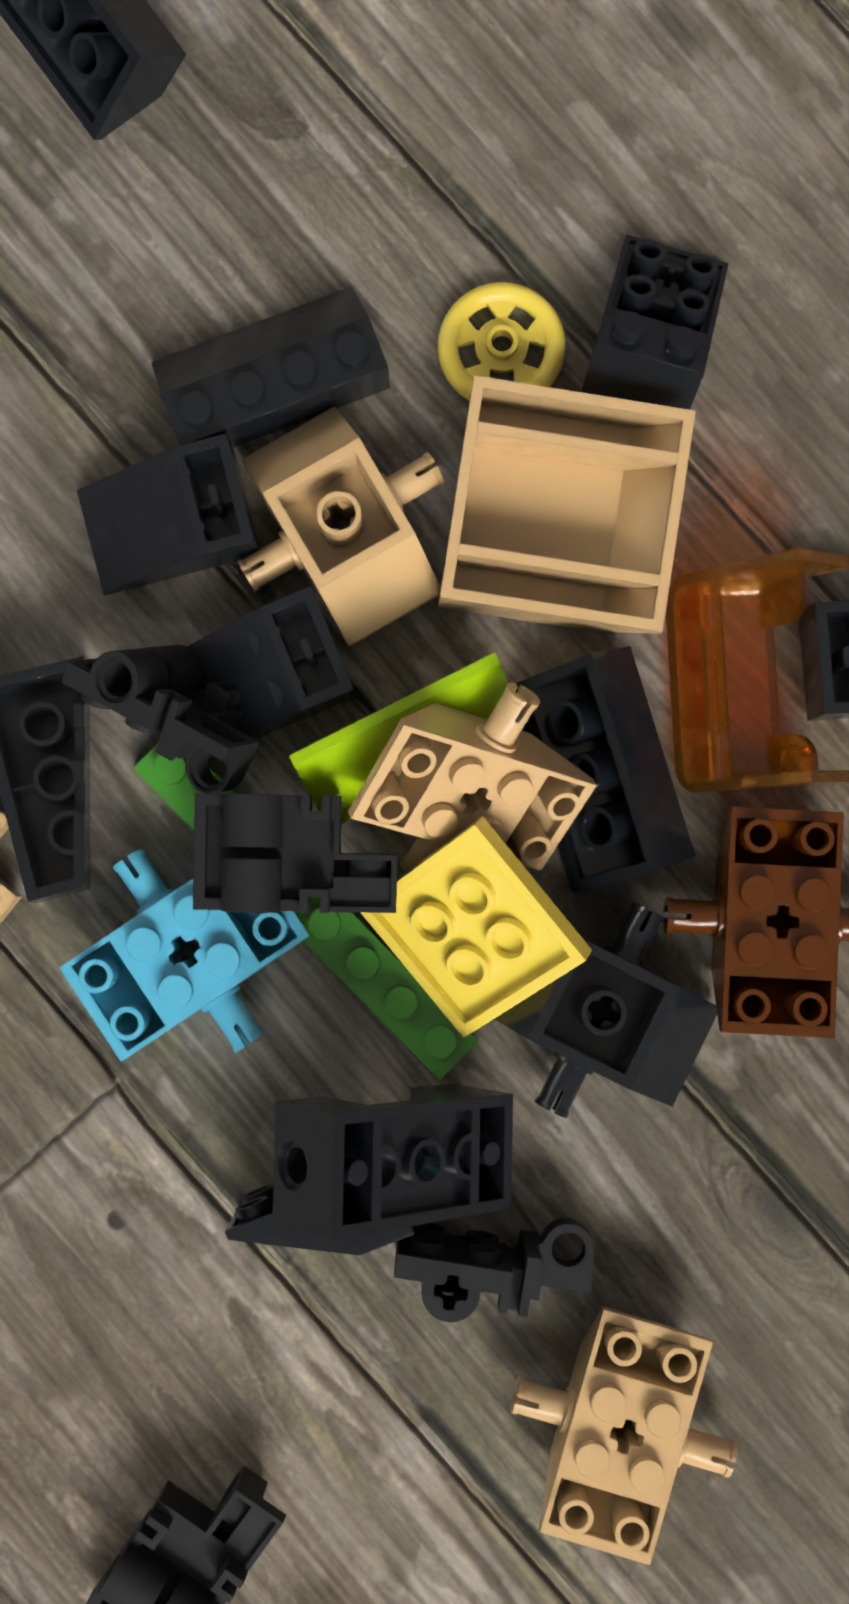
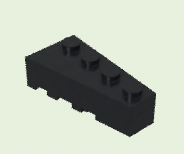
(46, 779)

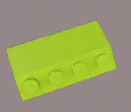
(345, 758)

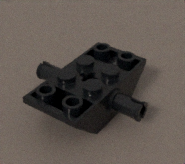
(643, 1043)

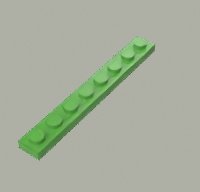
(345, 948)

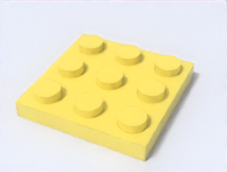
(477, 929)

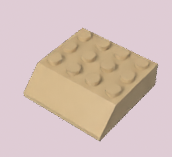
(566, 508)

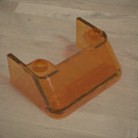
(727, 677)

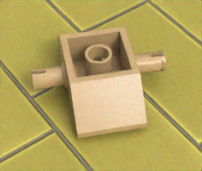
(360, 572)
(456, 767)
(612, 1483)

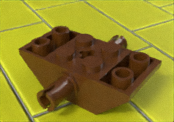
(761, 976)

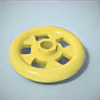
(501, 300)

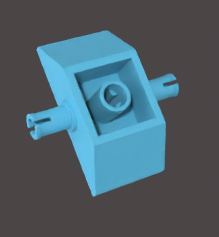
(143, 987)

